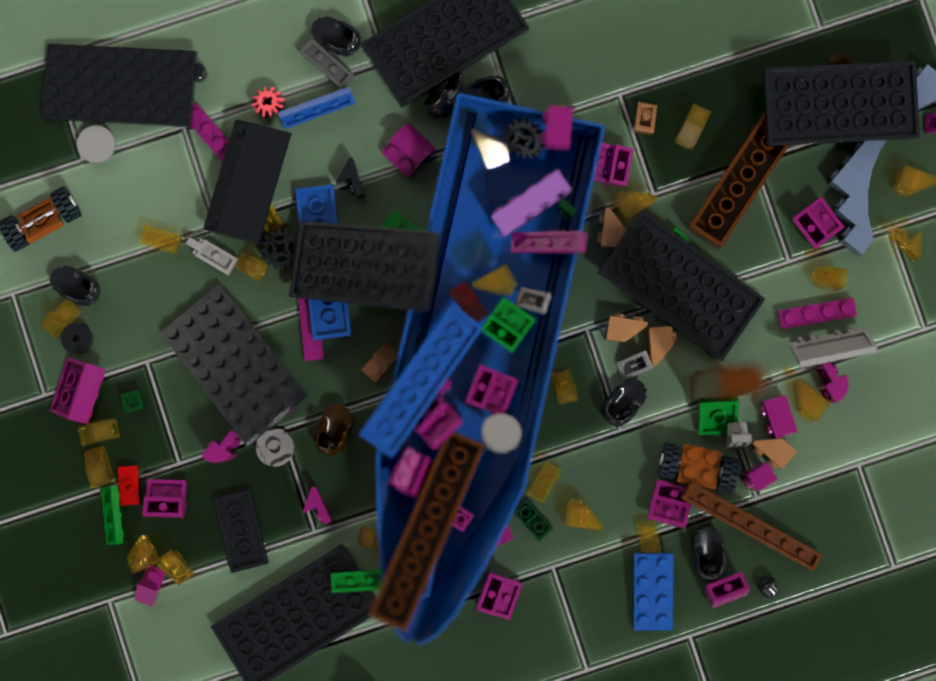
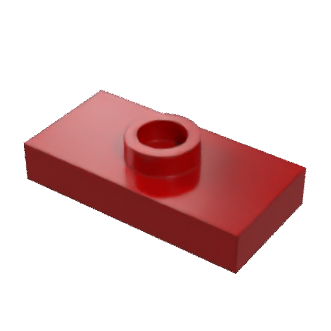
(129, 485)

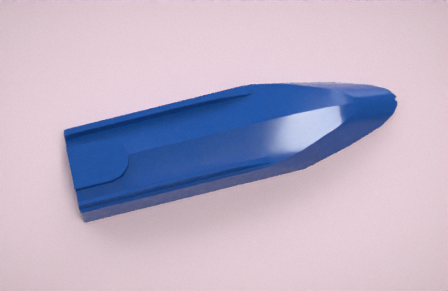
(468, 251)

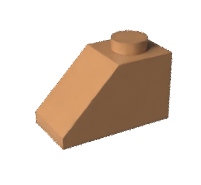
(660, 342)

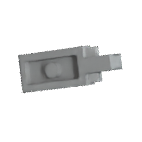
(213, 255)

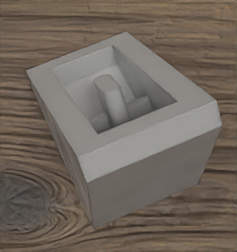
(533, 300)
(634, 365)

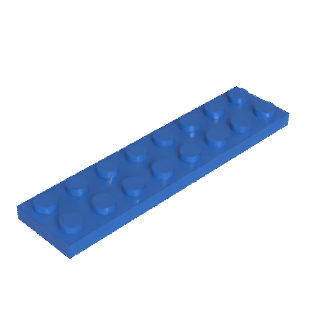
(327, 318)
(421, 380)

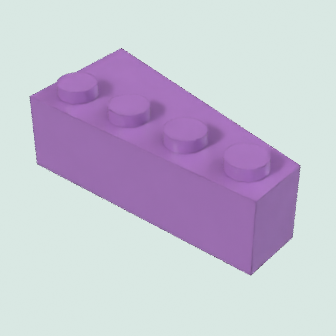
(531, 203)

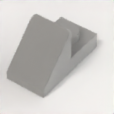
(737, 436)

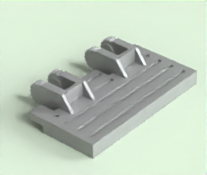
(832, 347)

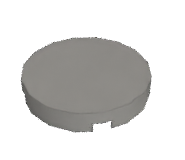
(96, 144)
(501, 433)
(275, 447)

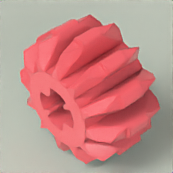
(264, 108)

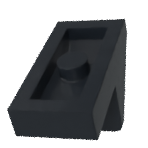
(348, 174)

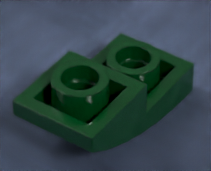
(533, 520)

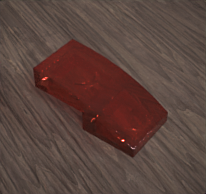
(469, 302)

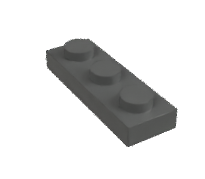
(326, 64)

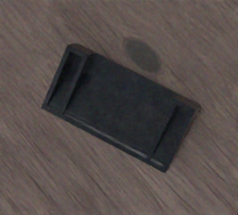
(247, 181)

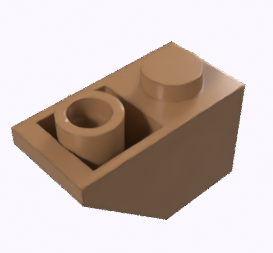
(611, 230)
(622, 329)
(775, 450)

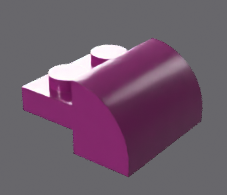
(408, 150)
(613, 165)
(817, 223)
(834, 385)
(492, 390)
(437, 421)
(221, 451)
(411, 473)
(165, 498)
(667, 504)
(498, 595)

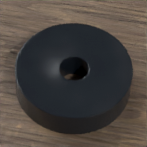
(69, 334)

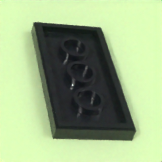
(241, 530)

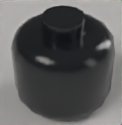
(201, 73)
(768, 587)

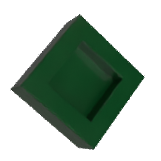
(566, 209)
(132, 401)

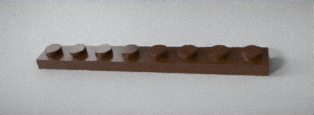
(751, 526)

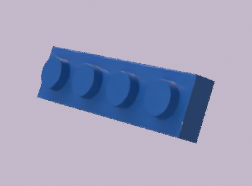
(316, 107)

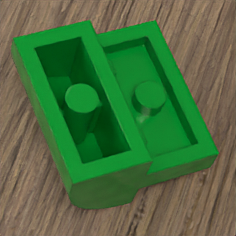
(508, 324)

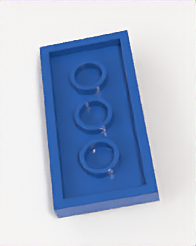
(653, 591)

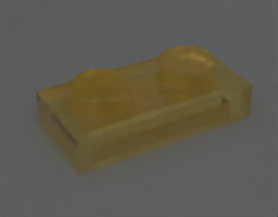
(160, 239)
(544, 482)
(648, 537)

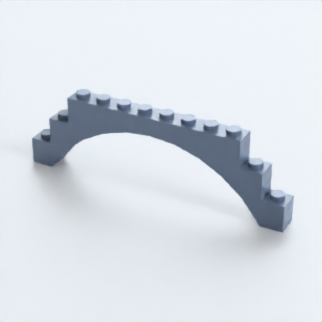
(854, 177)

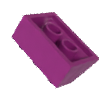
(77, 390)

